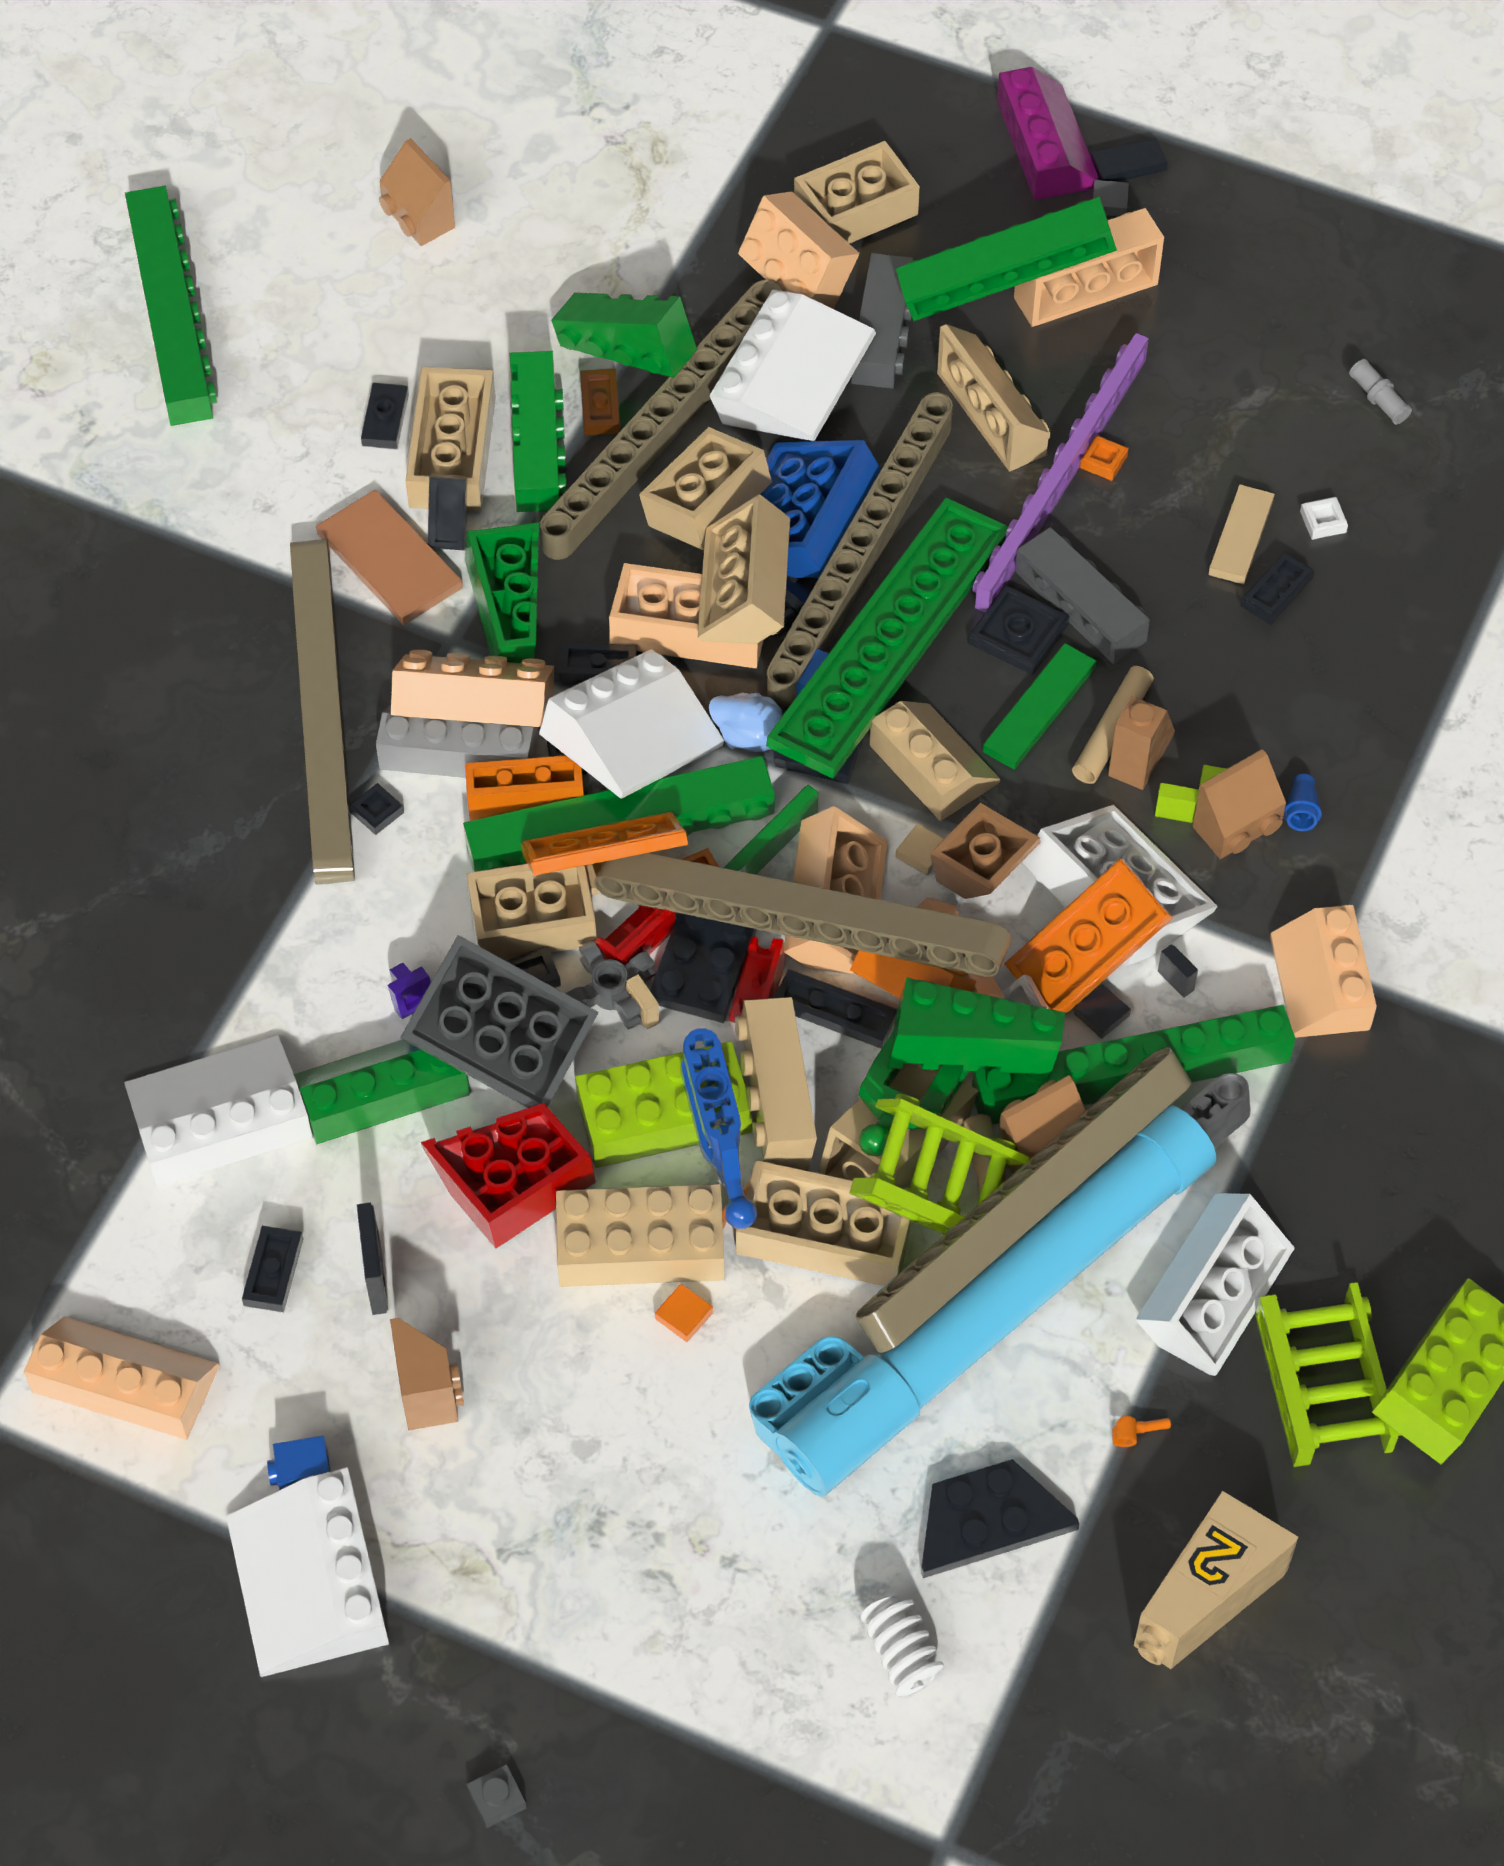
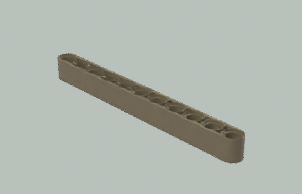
(648, 431)
(861, 546)
(321, 713)
(807, 912)
(1022, 1200)

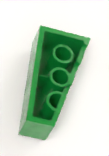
(627, 330)
(536, 431)
(505, 585)
(972, 1030)

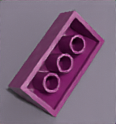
(1044, 133)

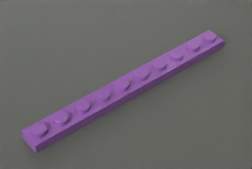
(1066, 463)

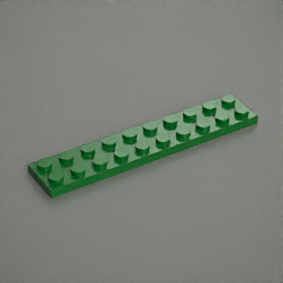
(887, 639)

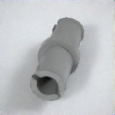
(1380, 391)

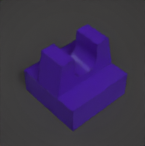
(407, 988)

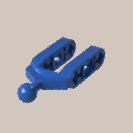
(725, 1141)

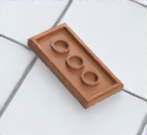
(389, 557)

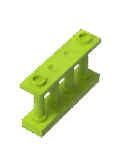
(913, 1200)
(1296, 1399)

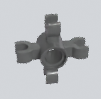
(612, 972)

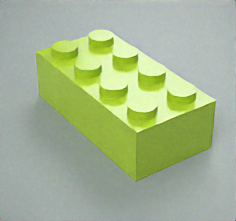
(645, 1107)
(1449, 1374)

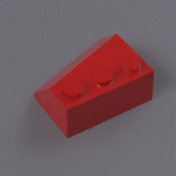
(511, 1170)

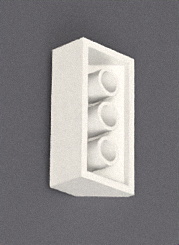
(1216, 1282)

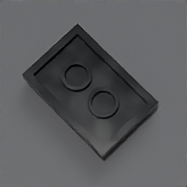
(701, 966)

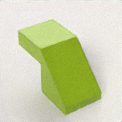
(1180, 802)

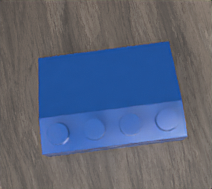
(820, 492)

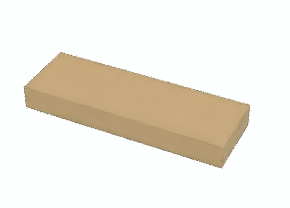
(1241, 534)

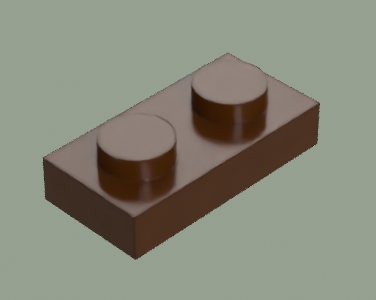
(600, 401)

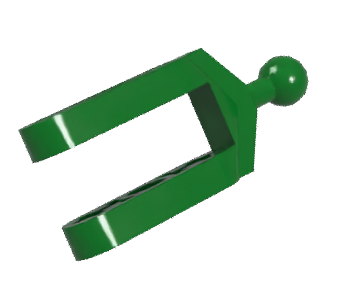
(877, 1086)

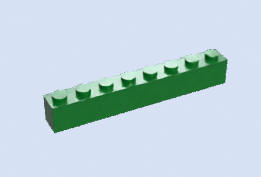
(169, 307)
(696, 798)
(1203, 1049)

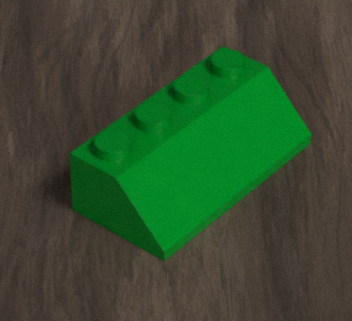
(376, 1089)

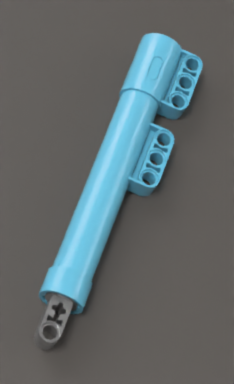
(870, 1399)

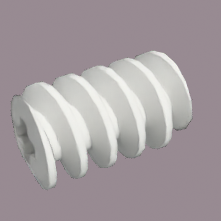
(900, 1644)

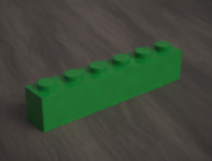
(1006, 259)

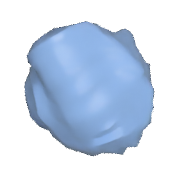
(745, 719)

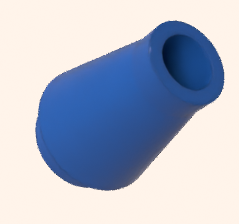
(1302, 805)

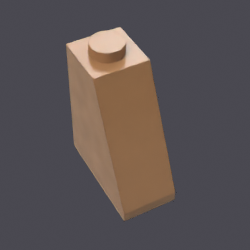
(1139, 742)

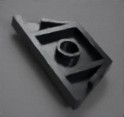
(988, 1516)

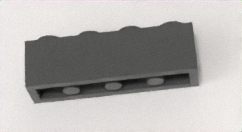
(886, 313)
(1079, 590)

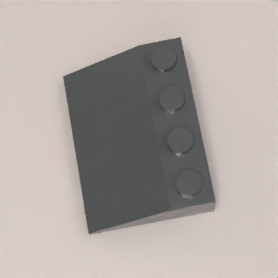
(499, 1024)

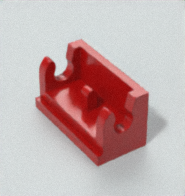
(638, 933)
(759, 974)

